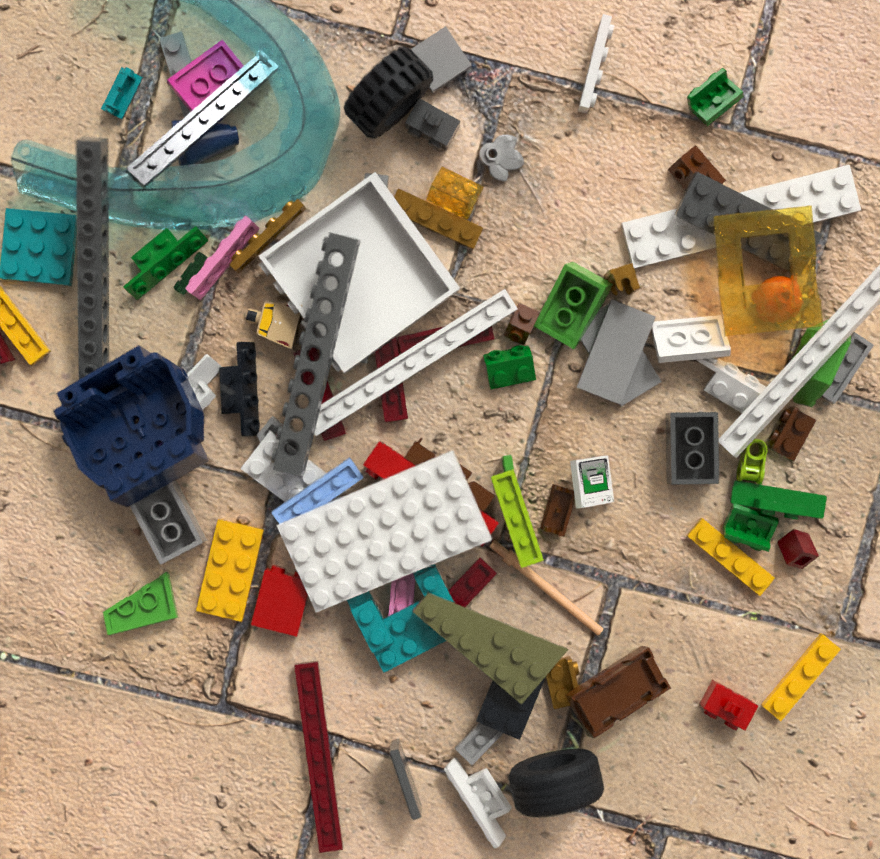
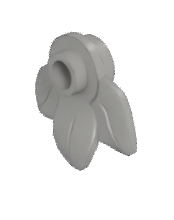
(505, 157)

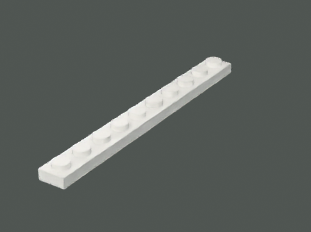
(414, 360)
(803, 366)

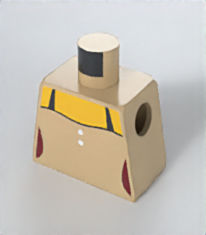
(276, 323)

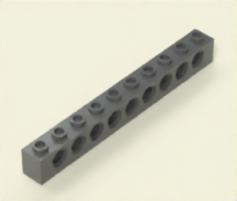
(92, 253)
(282, 459)

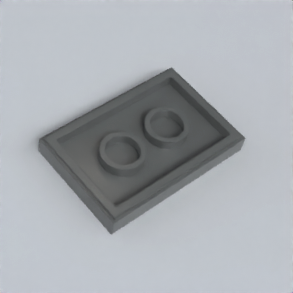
(405, 779)

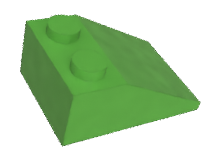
(572, 304)

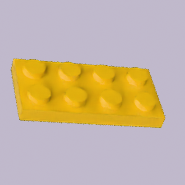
(230, 570)

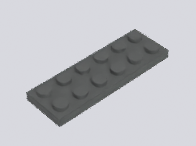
(710, 198)

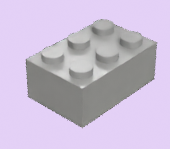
(168, 522)

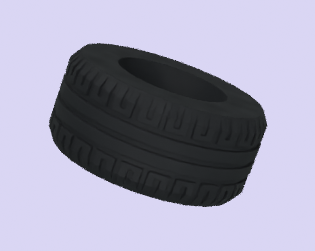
(556, 782)

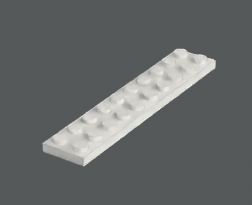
(669, 237)

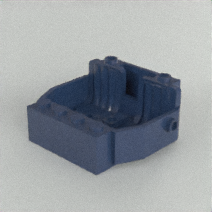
(101, 431)

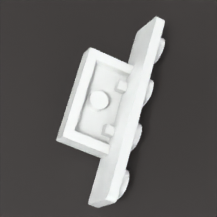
(200, 376)
(731, 385)
(482, 798)

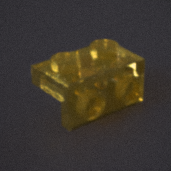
(454, 192)

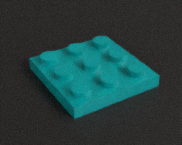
(38, 247)

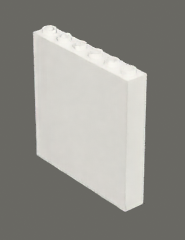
(393, 277)

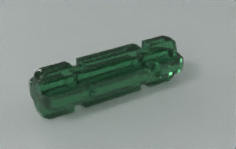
(191, 270)

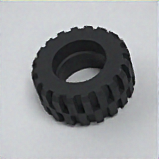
(388, 92)

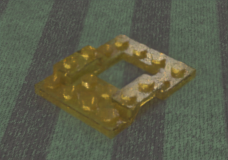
(767, 305)

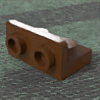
(791, 433)

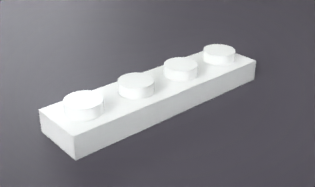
(599, 54)

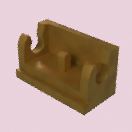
(622, 278)

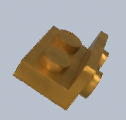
(561, 681)

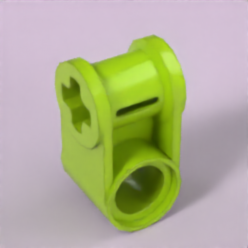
(752, 463)

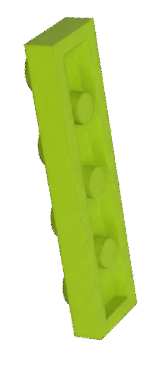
(517, 518)

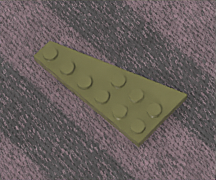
(501, 651)

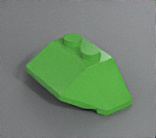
(823, 378)

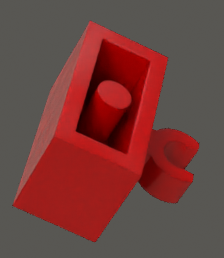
(728, 705)

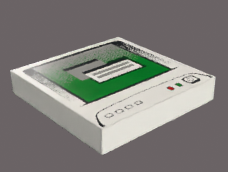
(592, 481)

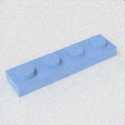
(320, 491)

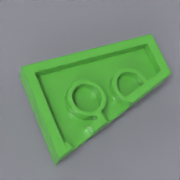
(146, 607)

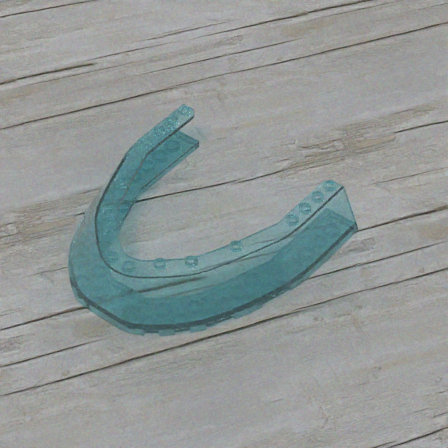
(247, 183)

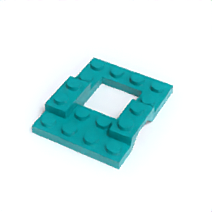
(402, 633)

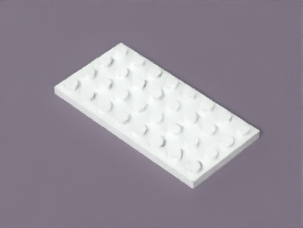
(384, 531)

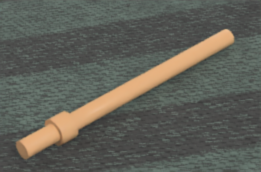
(510, 558)

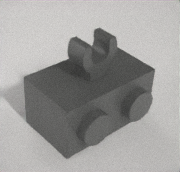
(432, 125)

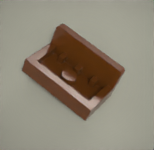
(692, 162)

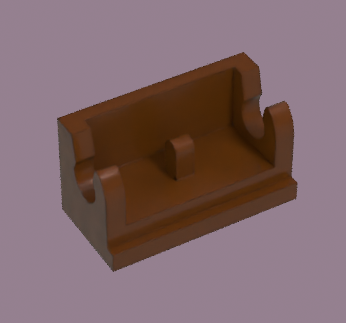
(558, 510)

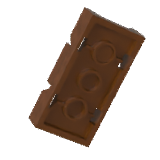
(418, 454)
(617, 691)

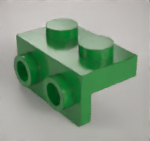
(714, 97)
(509, 366)
(749, 527)

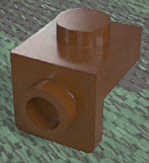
(521, 324)

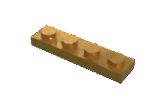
(439, 220)
(274, 228)

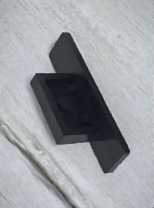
(239, 389)

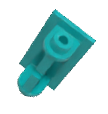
(121, 92)

